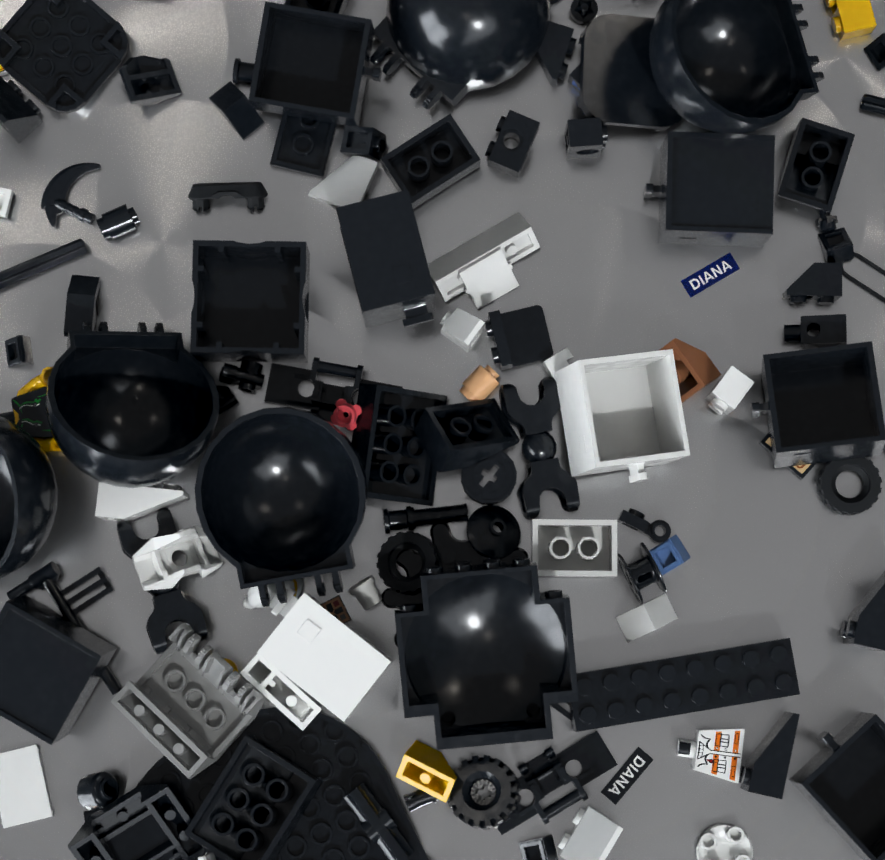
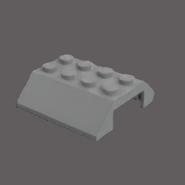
(189, 703)

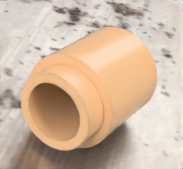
(480, 383)

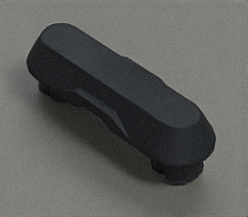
(202, 192)

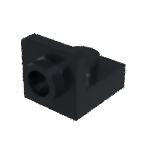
(363, 142)

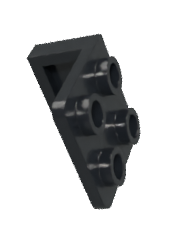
(519, 337)

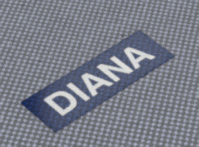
(710, 274)

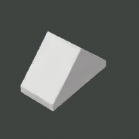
(646, 618)

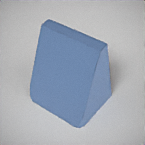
(669, 554)

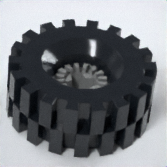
(473, 777)

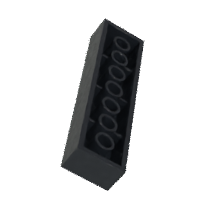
(684, 684)

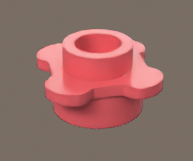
(338, 415)

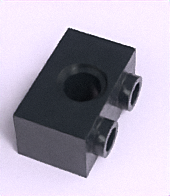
(513, 126)
(585, 138)

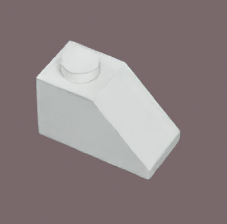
(462, 328)

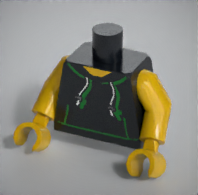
(30, 411)

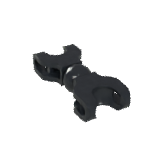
(539, 448)
(168, 603)

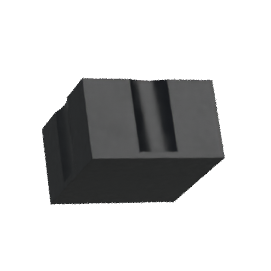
(250, 301)

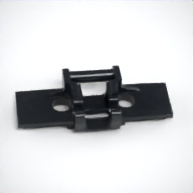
(285, 382)
(548, 773)

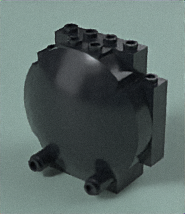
(486, 653)

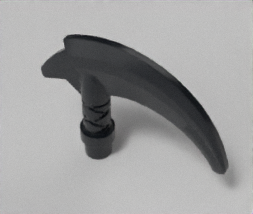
(56, 192)

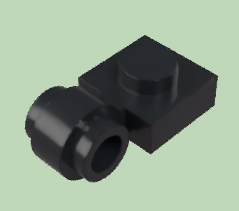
(635, 521)

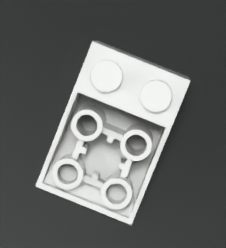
(135, 503)

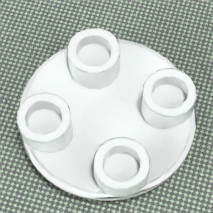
(724, 843)

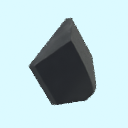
(149, 80)

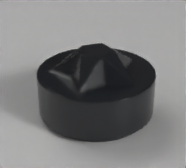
(583, 11)

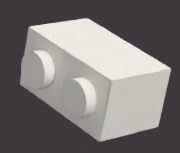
(729, 391)

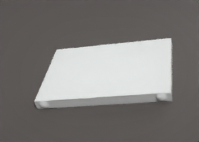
(23, 787)

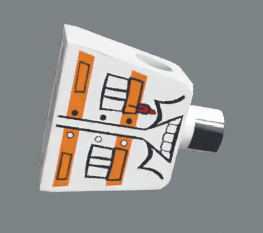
(715, 752)

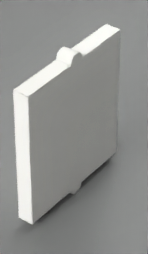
(488, 278)

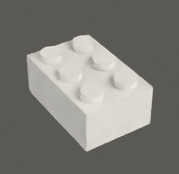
(574, 547)

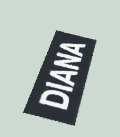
(627, 775)

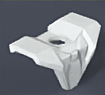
(155, 561)

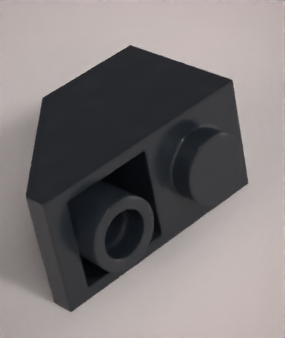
(553, 51)
(818, 283)

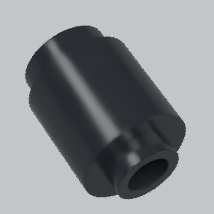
(118, 222)

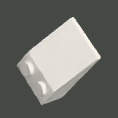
(591, 836)

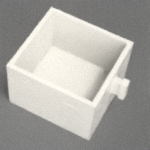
(622, 413)
(323, 654)

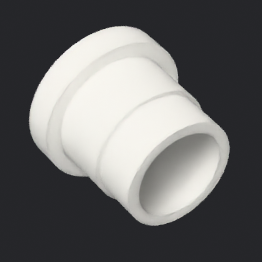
(366, 592)

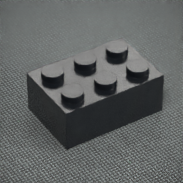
(431, 161)

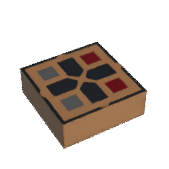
(337, 608)

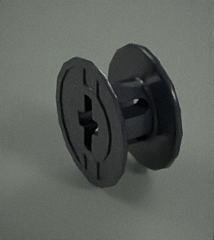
(493, 491)
(641, 573)

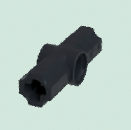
(378, 823)

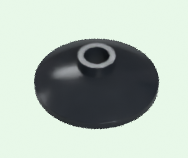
(486, 539)

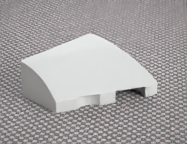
(347, 182)

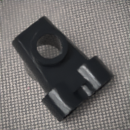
(247, 376)

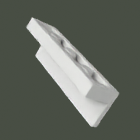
(511, 235)

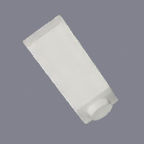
(280, 691)

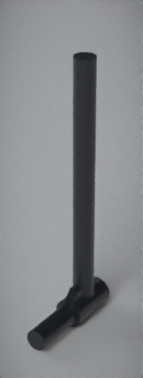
(45, 579)

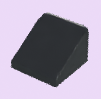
(836, 246)
(538, 849)

